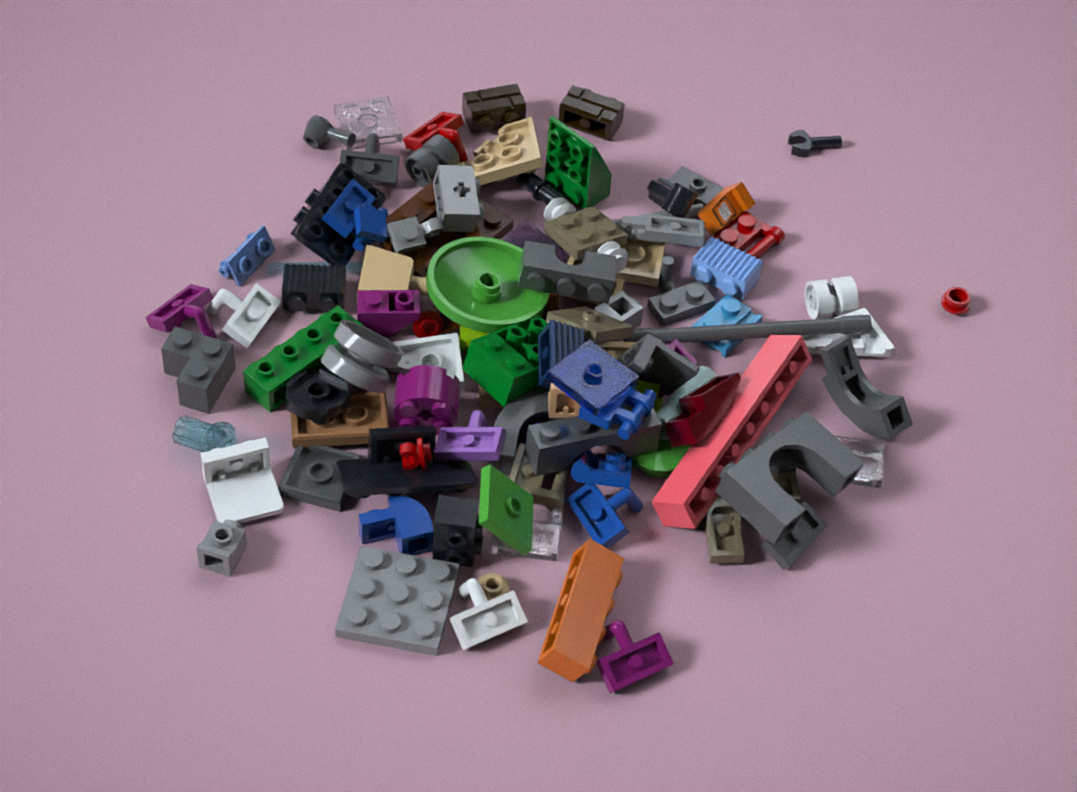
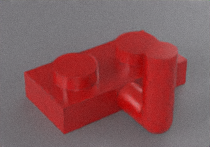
(442, 124)

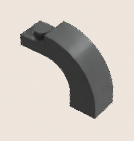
(857, 398)
(516, 418)

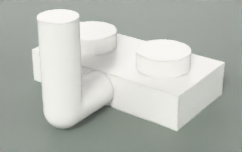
(249, 314)
(487, 617)

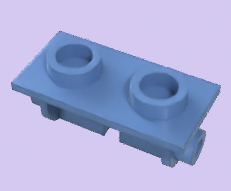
(248, 256)

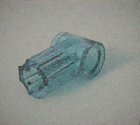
(203, 435)

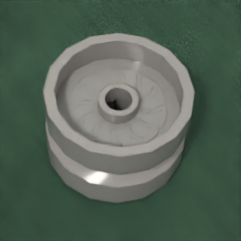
(361, 356)

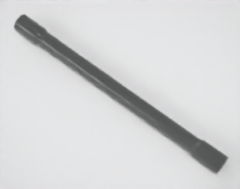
(845, 325)

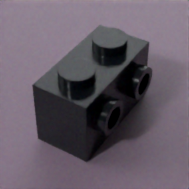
(457, 530)

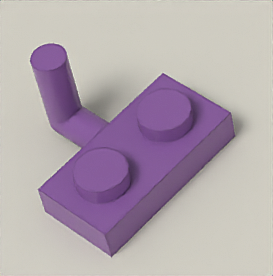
(470, 443)

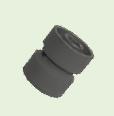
(424, 161)

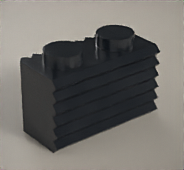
(313, 287)

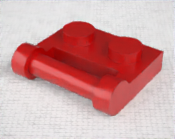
(745, 230)

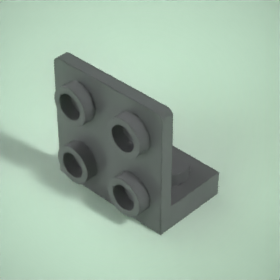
(659, 364)

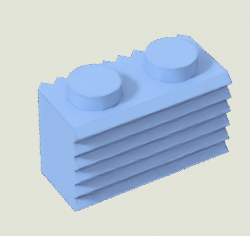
(726, 268)

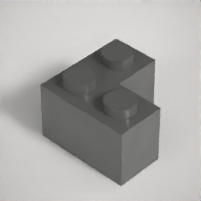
(200, 365)

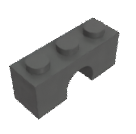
(544, 272)

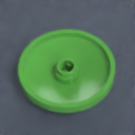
(478, 284)

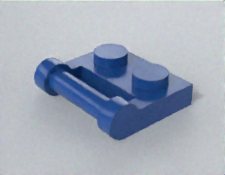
(601, 469)

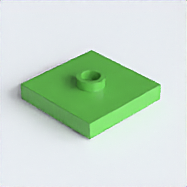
(506, 509)

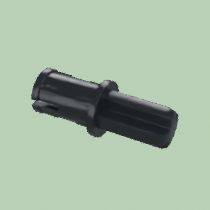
(539, 188)

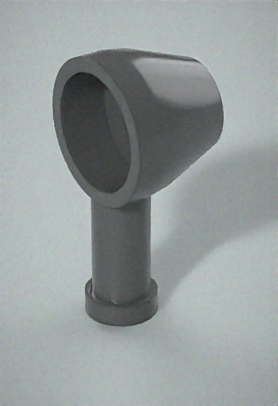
(320, 131)

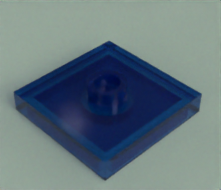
(592, 377)

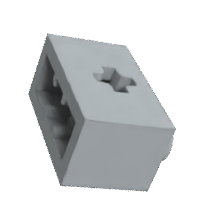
(457, 198)

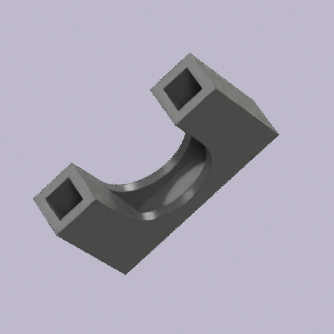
(799, 444)

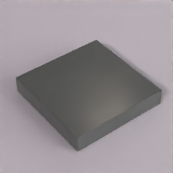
(314, 477)

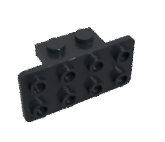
(315, 232)
(384, 467)

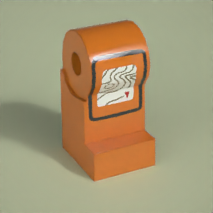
(725, 207)

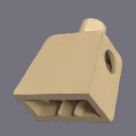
(389, 272)

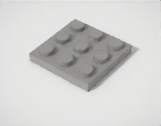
(397, 600)

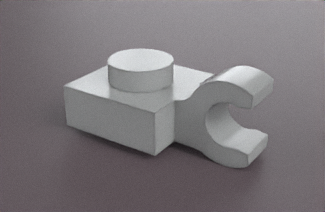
(410, 235)

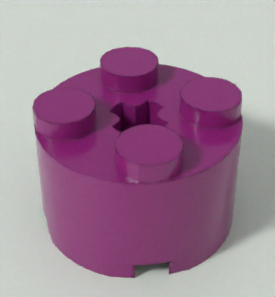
(426, 398)

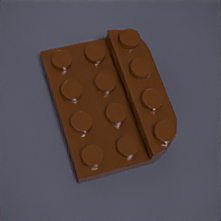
(423, 206)

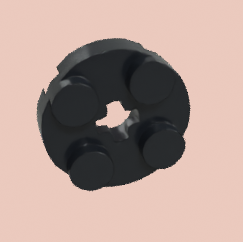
(320, 409)

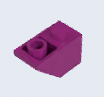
(387, 310)

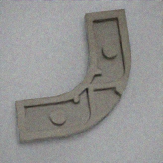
(723, 524)

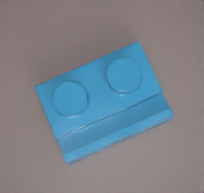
(727, 312)

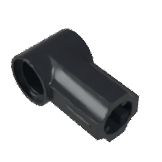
(671, 197)

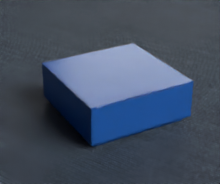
(370, 223)

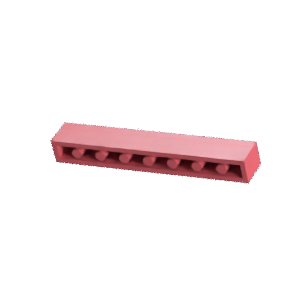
(760, 393)

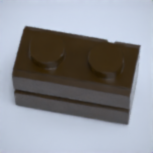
(493, 107)
(591, 113)

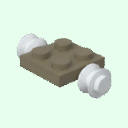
(584, 231)

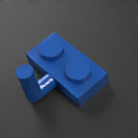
(599, 514)

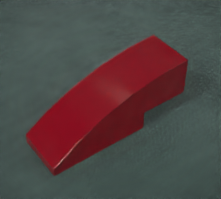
(702, 410)

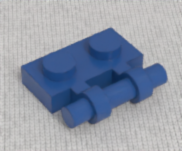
(341, 213)
(629, 421)

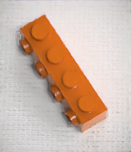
(581, 611)

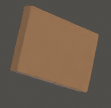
(351, 427)

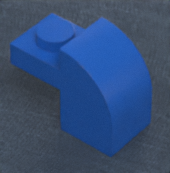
(404, 520)

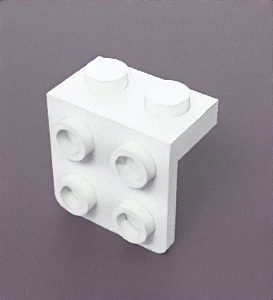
(241, 481)

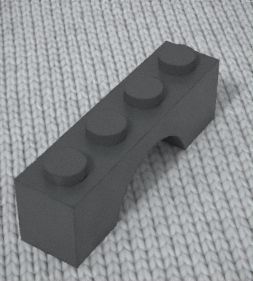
(557, 443)

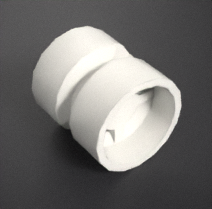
(827, 298)

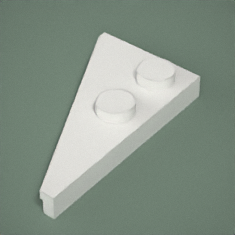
(865, 344)
(434, 351)

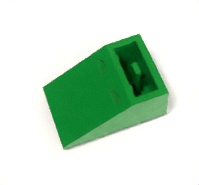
(575, 166)
(506, 360)

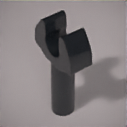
(803, 143)

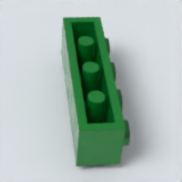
(267, 377)

